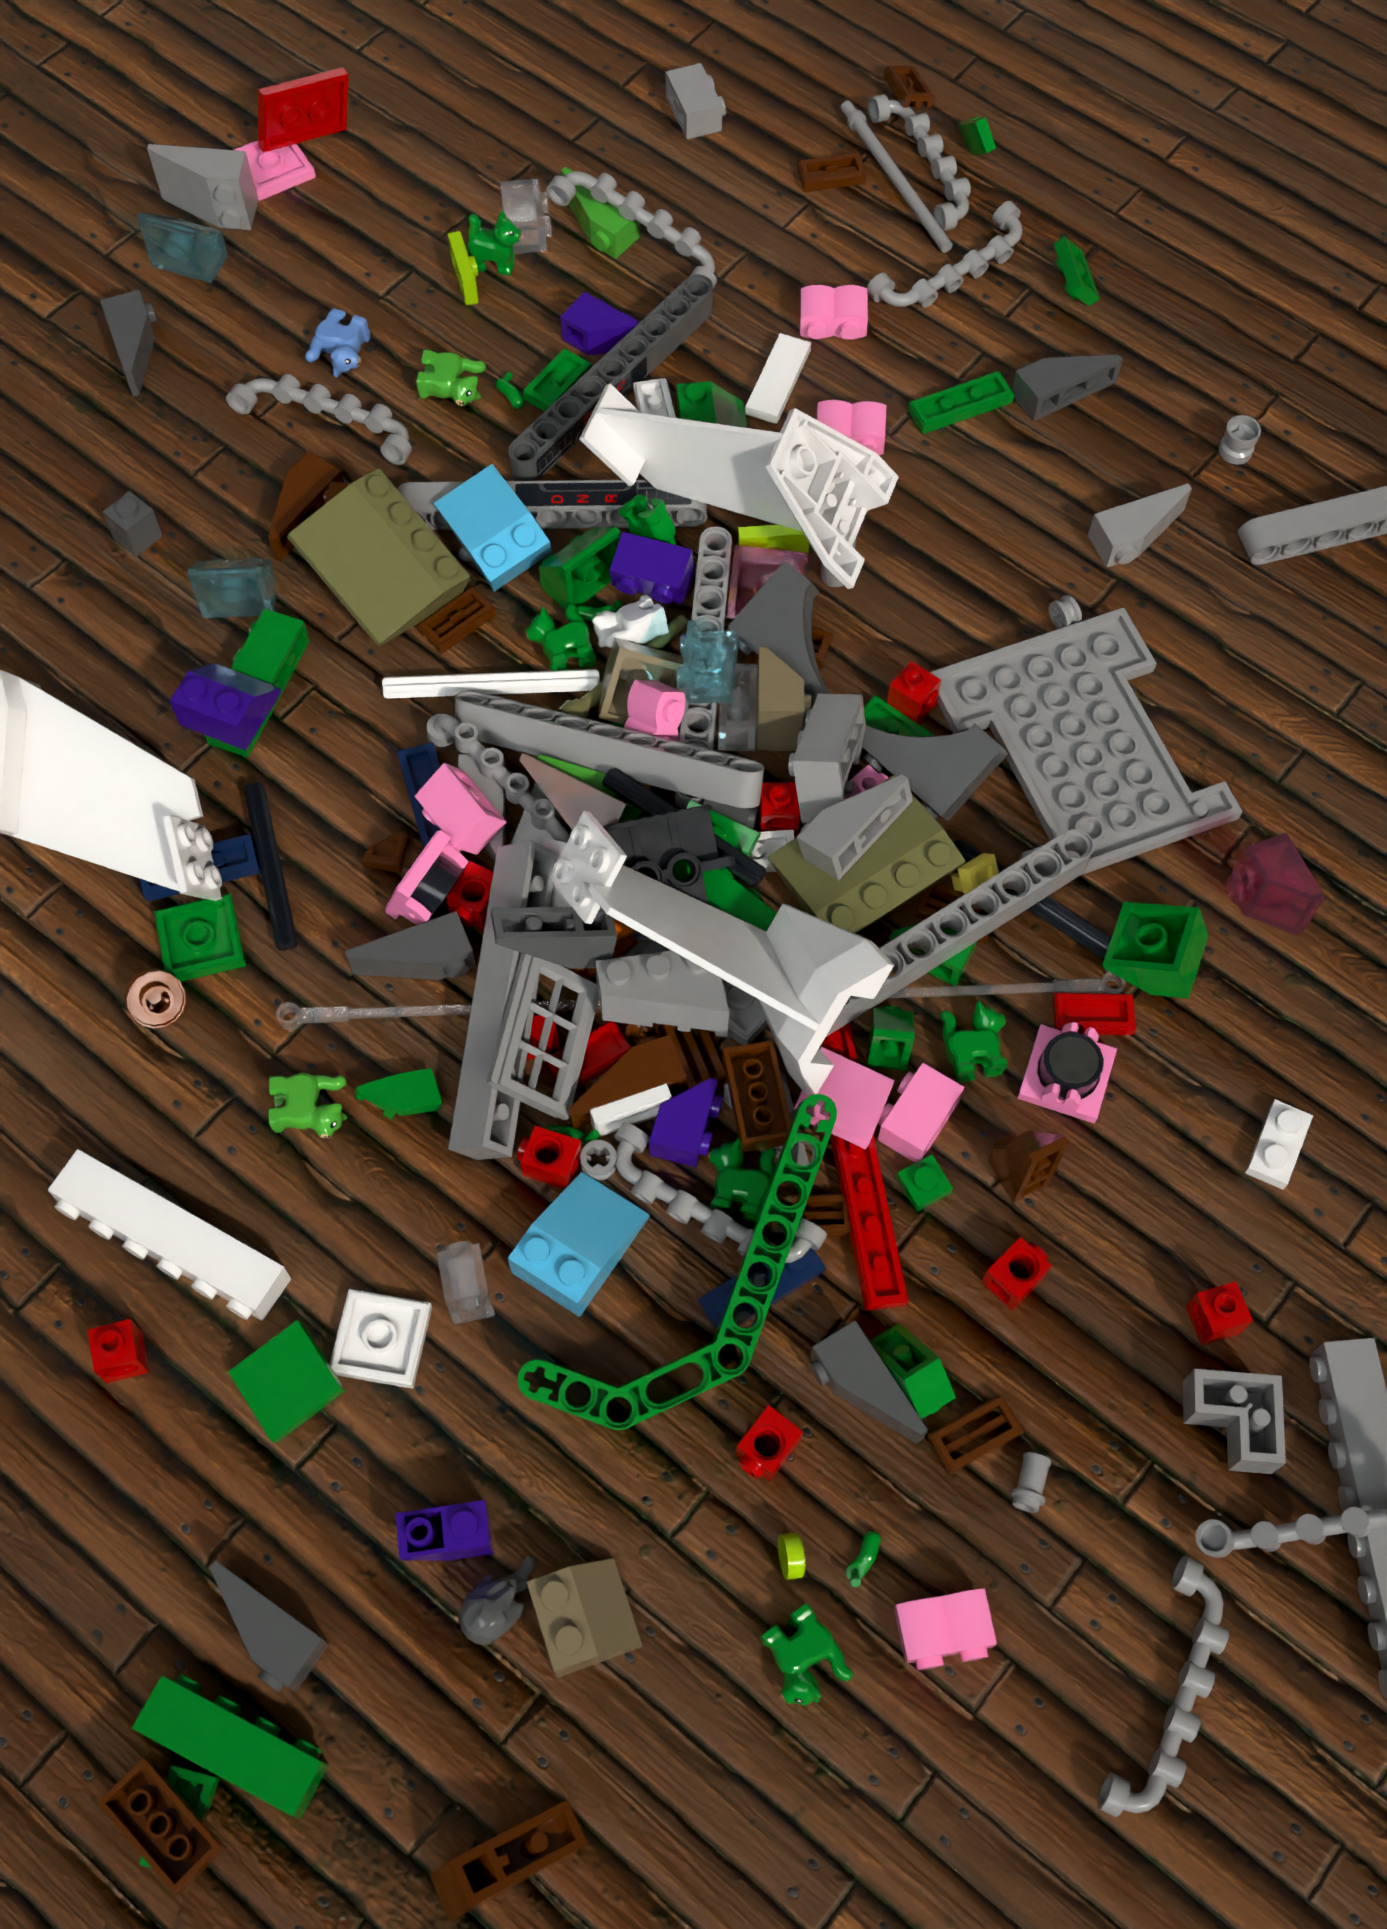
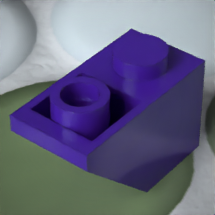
(594, 325)
(683, 1124)
(445, 1532)

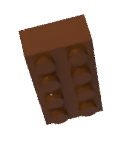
(757, 1095)
(161, 1825)

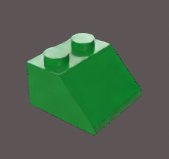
(709, 404)
(580, 567)
(1157, 947)

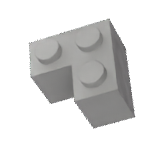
(1249, 1409)

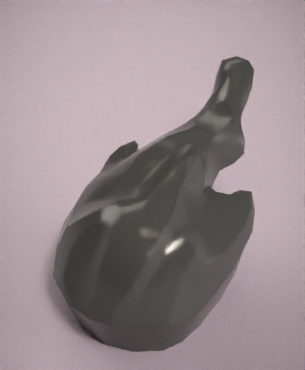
(490, 1606)

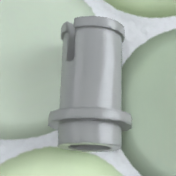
(1031, 1482)

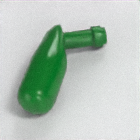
(510, 391)
(589, 613)
(574, 1133)
(863, 1561)

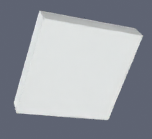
(380, 1338)

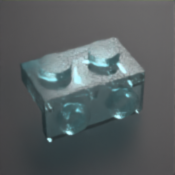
(707, 665)

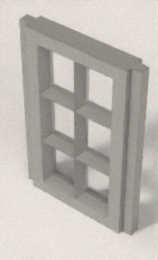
(513, 1026)

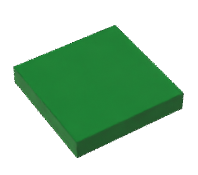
(200, 938)
(286, 1381)

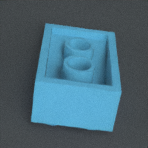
(494, 527)
(577, 1243)

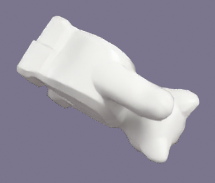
(632, 623)

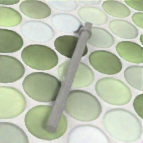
(857, 121)

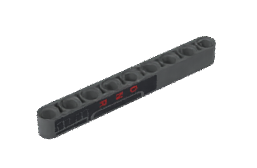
(626, 363)

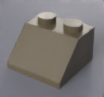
(631, 663)
(779, 704)
(583, 1615)

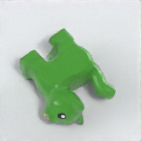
(444, 377)
(301, 1105)

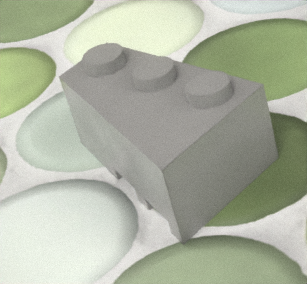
(827, 751)
(661, 991)

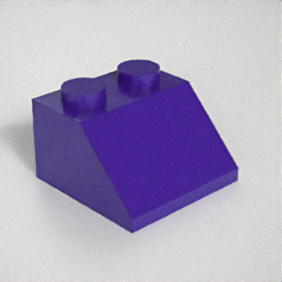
(653, 569)
(223, 704)

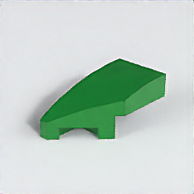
(977, 135)
(403, 1093)

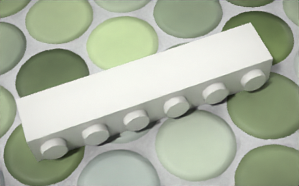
(169, 1235)

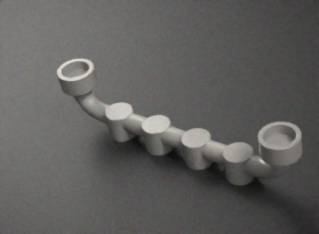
(930, 147)
(562, 190)
(950, 276)
(395, 447)
(445, 729)
(684, 1206)
(1219, 1540)
(1179, 1720)

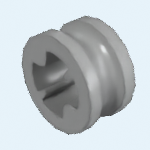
(1065, 612)
(598, 1148)

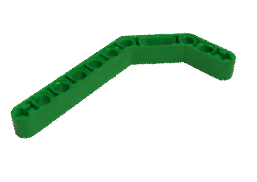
(742, 1292)

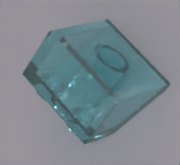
(183, 246)
(233, 587)

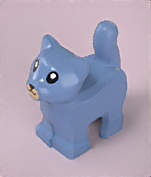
(340, 341)

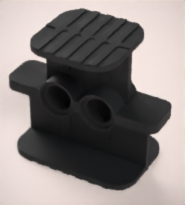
(666, 838)

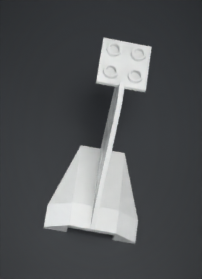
(791, 477)
(98, 794)
(795, 969)

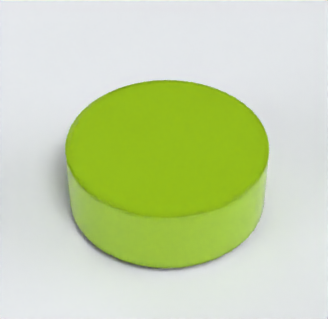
(791, 1555)

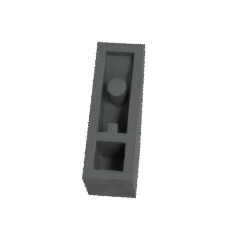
(132, 334)
(1062, 381)
(555, 934)
(420, 952)
(861, 1378)
(270, 1634)

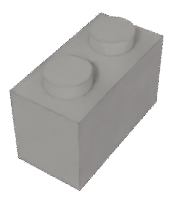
(694, 101)

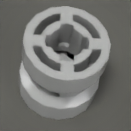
(1239, 439)

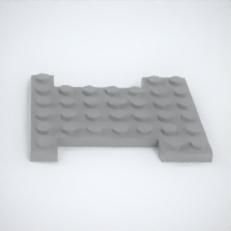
(1083, 738)

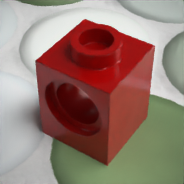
(914, 692)
(779, 807)
(472, 882)
(557, 1173)
(1005, 1285)
(1218, 1313)
(118, 1351)
(773, 1426)

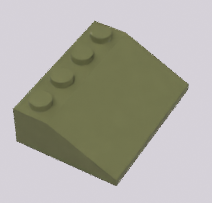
(379, 557)
(891, 873)

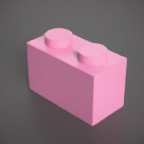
(459, 809)
(919, 1113)

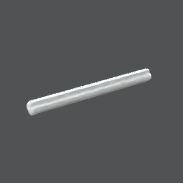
(490, 683)

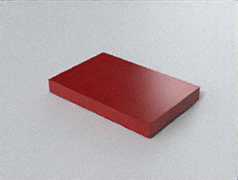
(302, 109)

